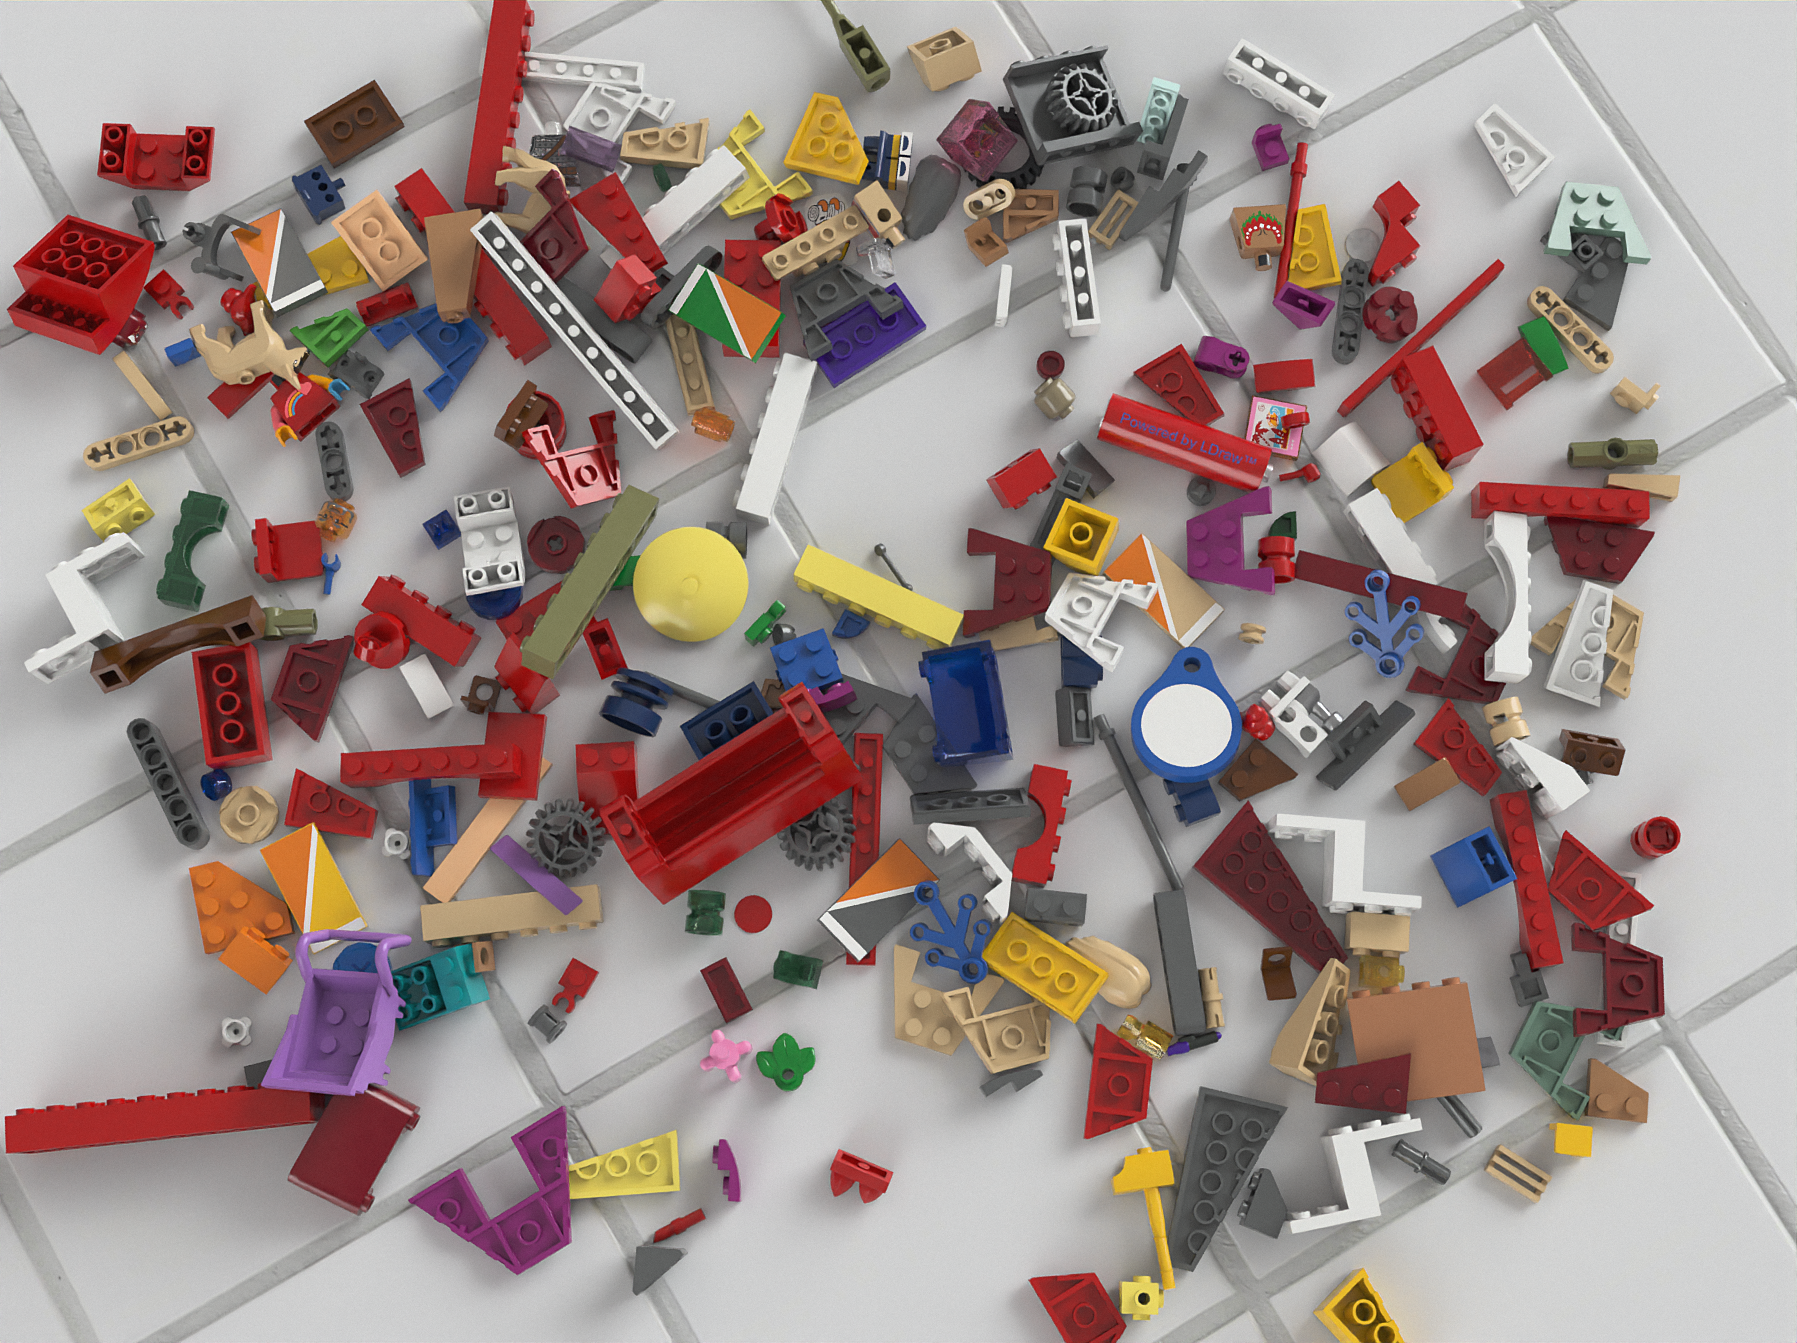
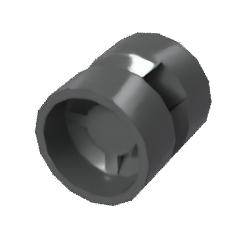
(1087, 191)
(735, 532)

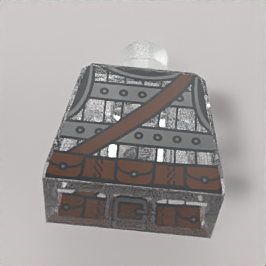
(548, 148)

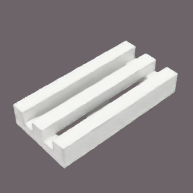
(1003, 295)

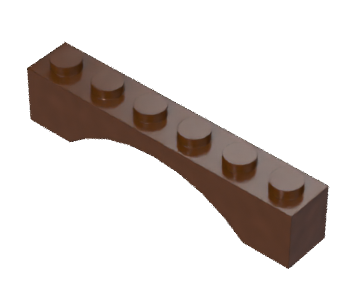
(225, 625)

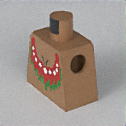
(1259, 233)

